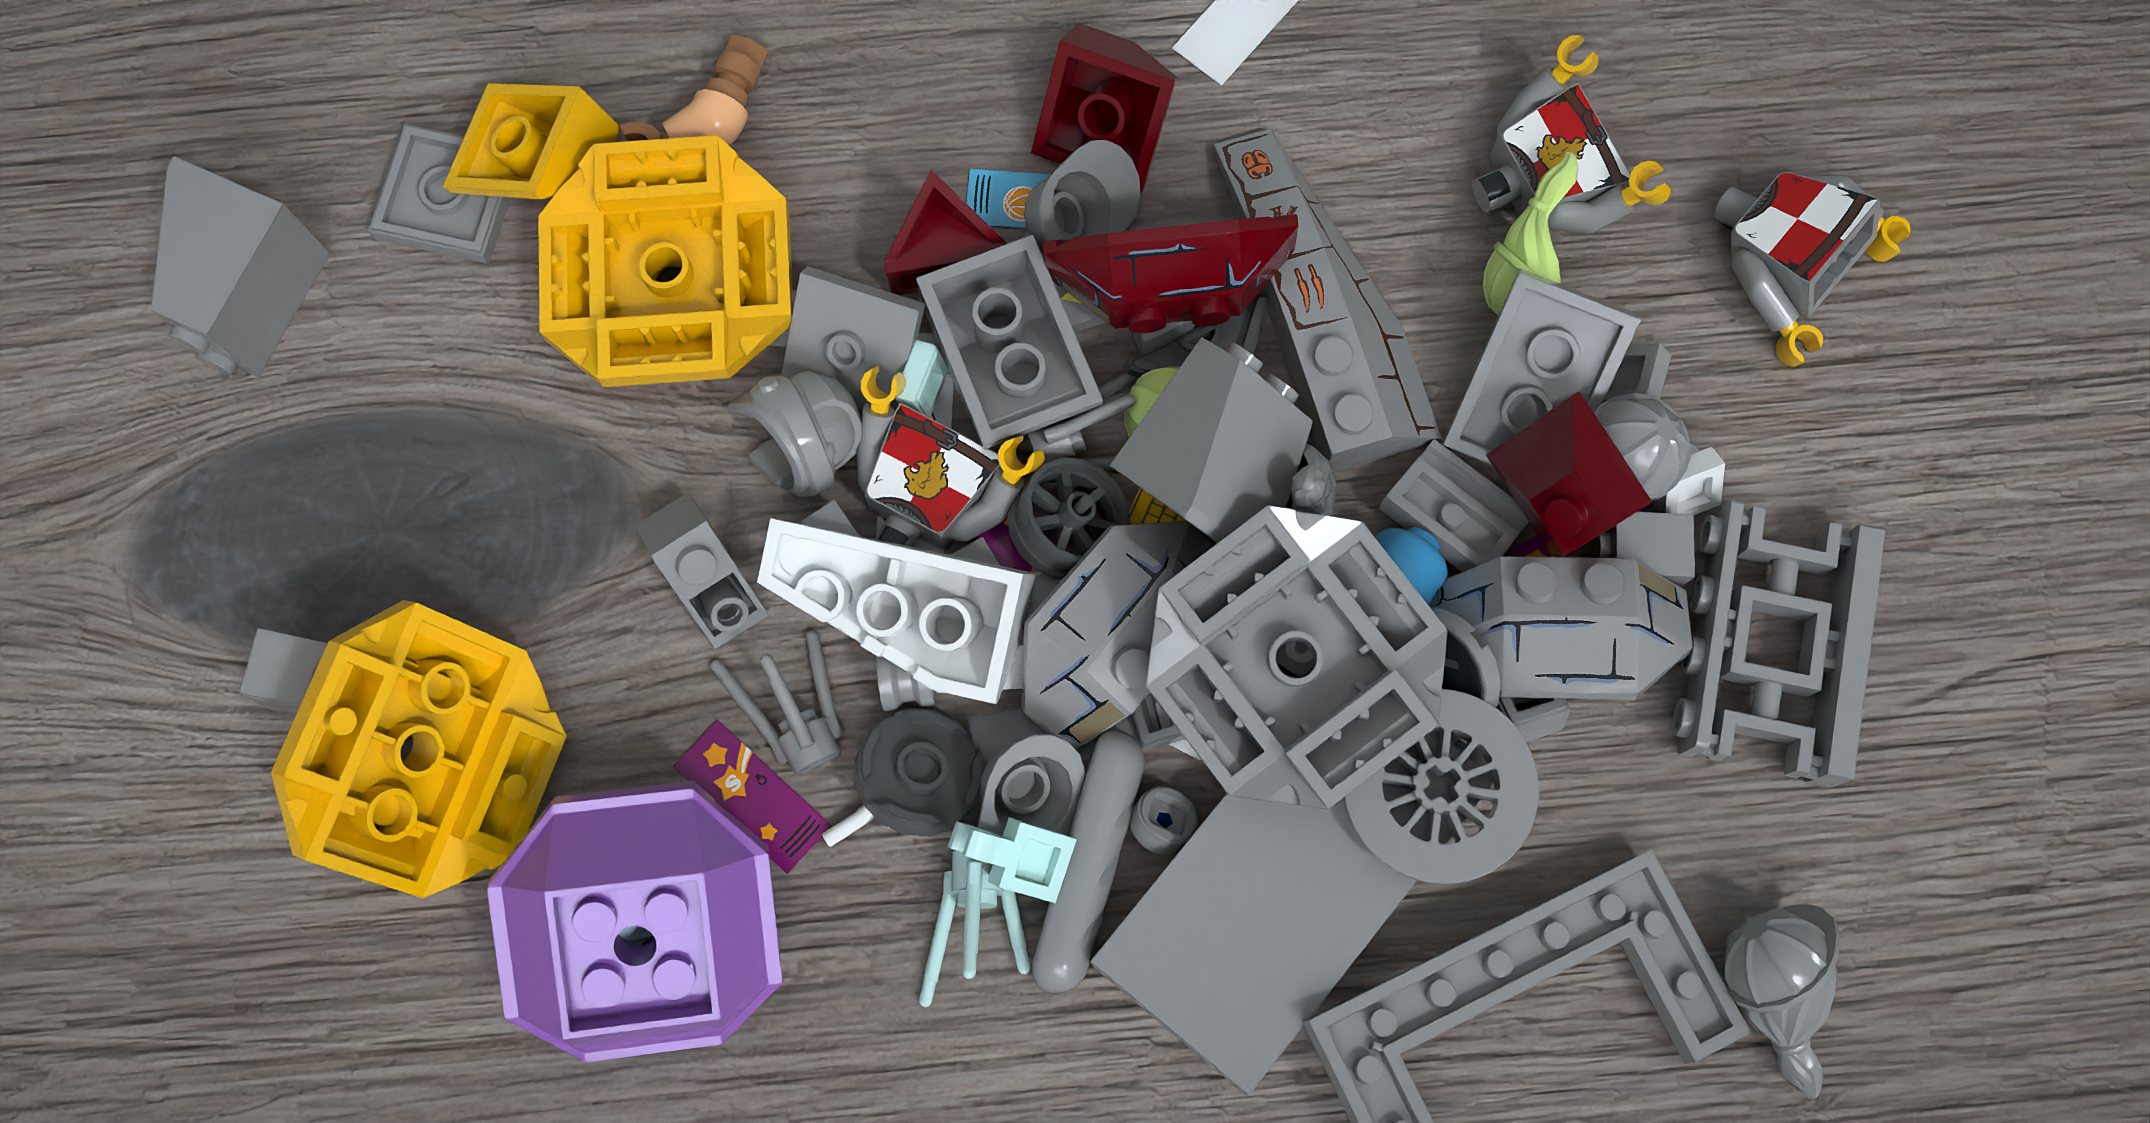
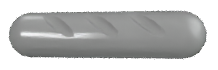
(1100, 831)

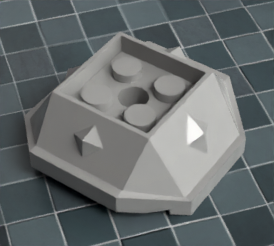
(1313, 585)

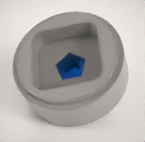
(1163, 820)

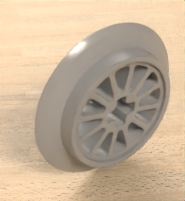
(1498, 836)

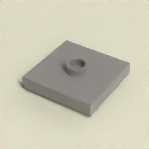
(848, 329)

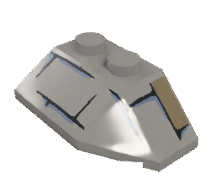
(1572, 624)
(1095, 629)

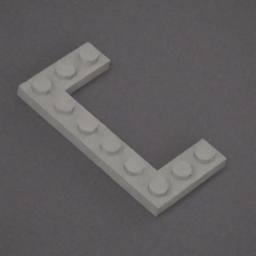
(1623, 905)

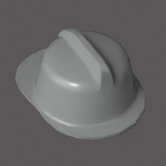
(1085, 195)
(1031, 782)

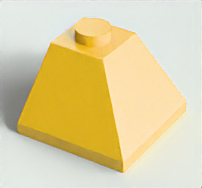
(527, 140)

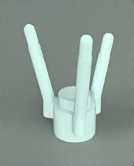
(974, 892)

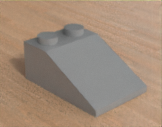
(1008, 342)

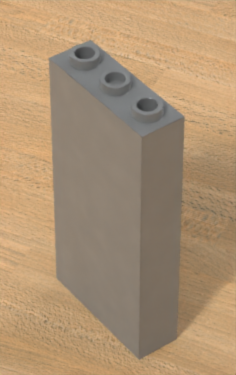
(1263, 921)

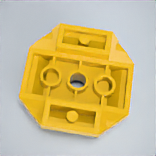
(473, 766)

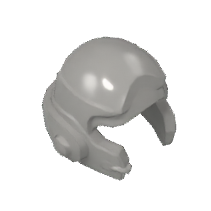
(812, 428)

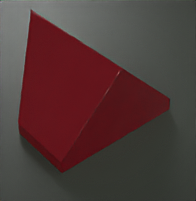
(936, 235)

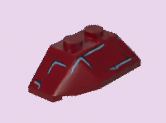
(1173, 271)

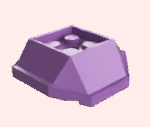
(623, 861)

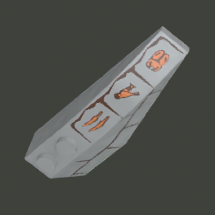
(1330, 319)

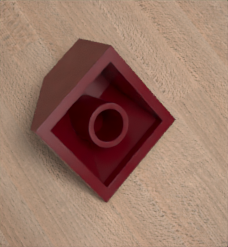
(1104, 92)
(1568, 477)

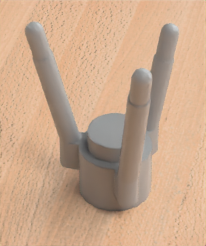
(1064, 436)
(805, 737)

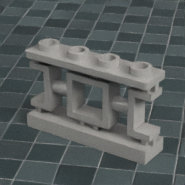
(1831, 653)

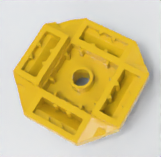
(655, 209)

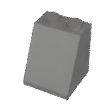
(229, 268)
(1218, 441)

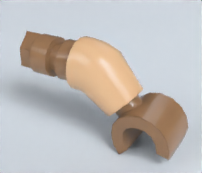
(719, 106)

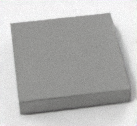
(422, 213)

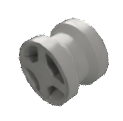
(898, 687)

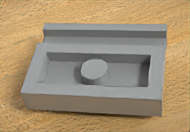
(1456, 506)

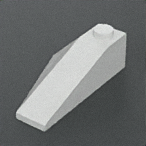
(921, 609)

